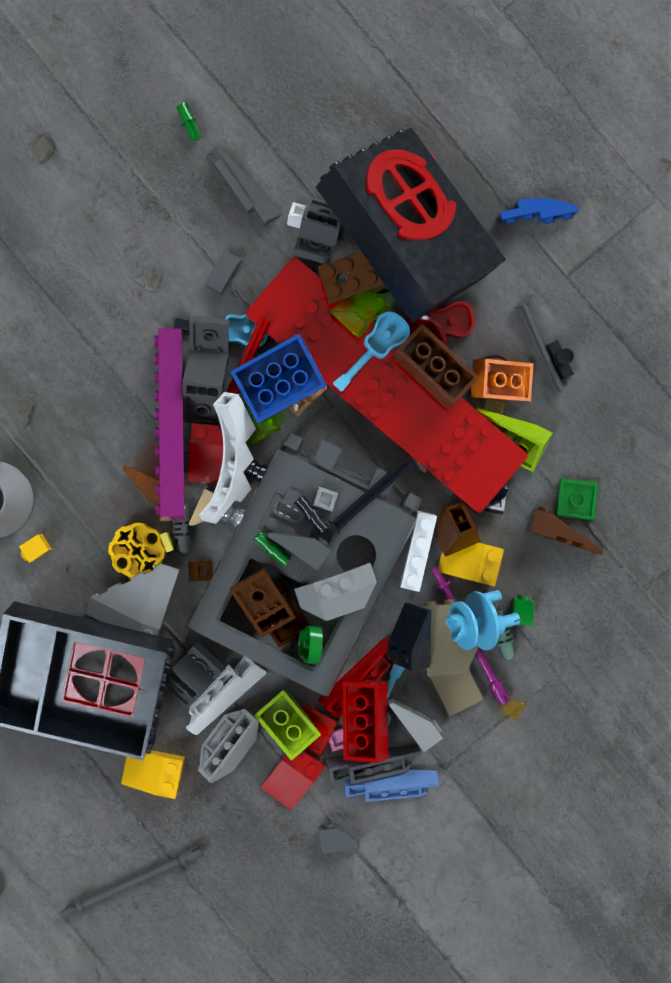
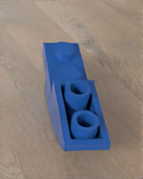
(545, 209)

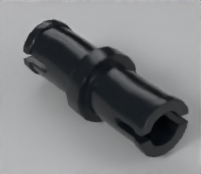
(311, 514)

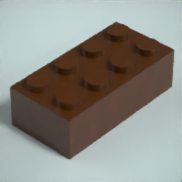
(435, 366)

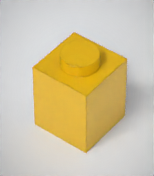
(35, 548)

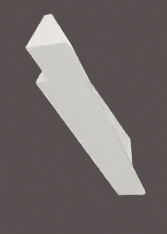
(223, 693)

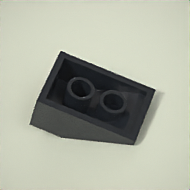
(411, 638)

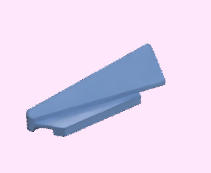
(402, 785)

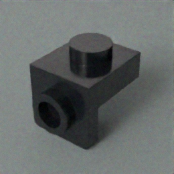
(497, 504)

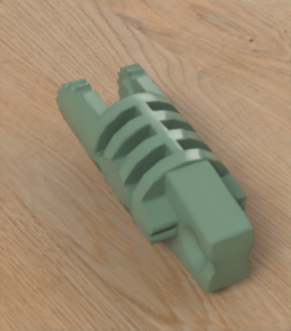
(506, 641)

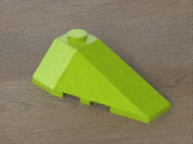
(526, 435)

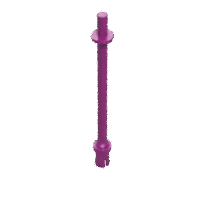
(494, 685)

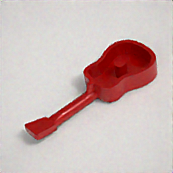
(455, 319)

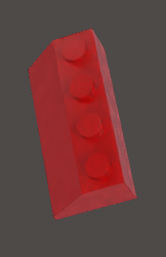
(365, 720)

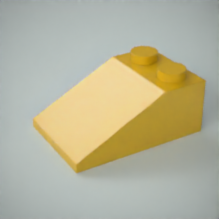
(474, 563)
(156, 775)

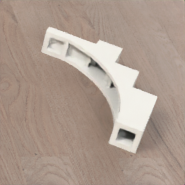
(232, 483)

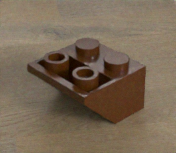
(455, 529)

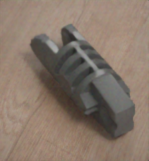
(181, 533)

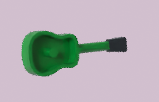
(309, 644)

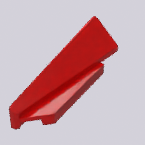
(370, 667)

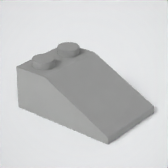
(420, 726)

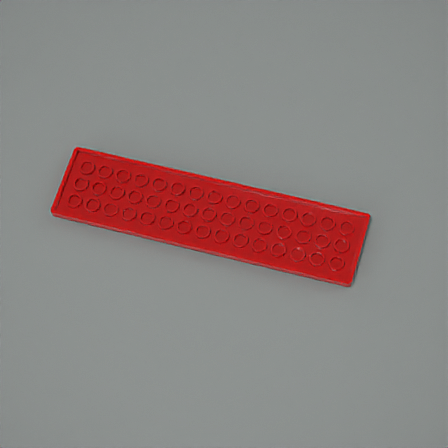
(450, 444)

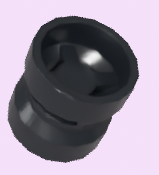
(255, 470)

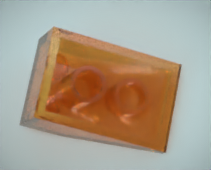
(144, 483)

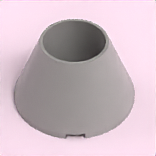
(17, 499)

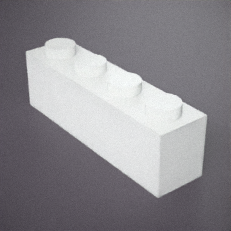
(418, 551)

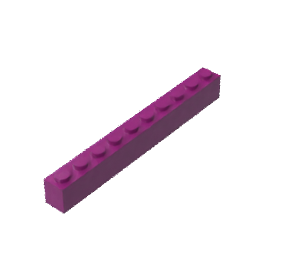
(170, 425)

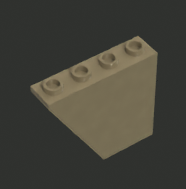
(445, 654)

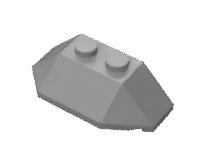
(338, 593)
(227, 744)

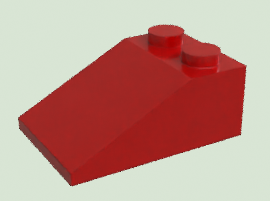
(205, 453)
(293, 778)

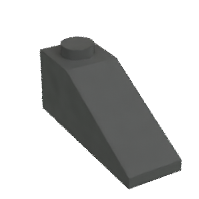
(306, 548)

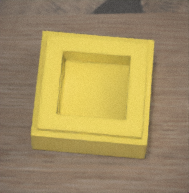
(167, 542)

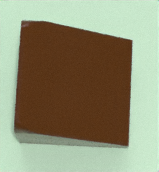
(200, 570)

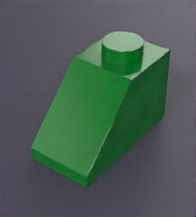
(524, 608)

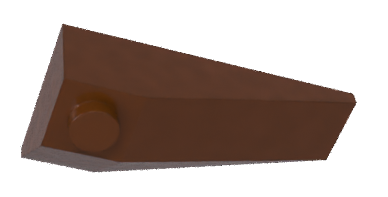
(552, 527)

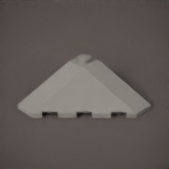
(138, 603)

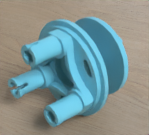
(477, 621)

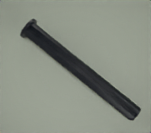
(370, 495)

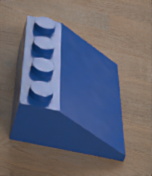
(278, 378)

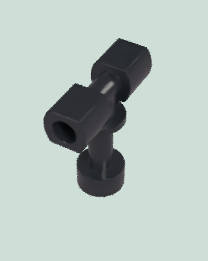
(562, 358)

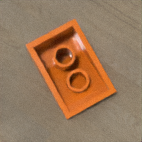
(502, 380)

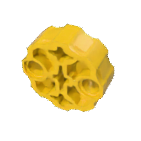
(143, 531)

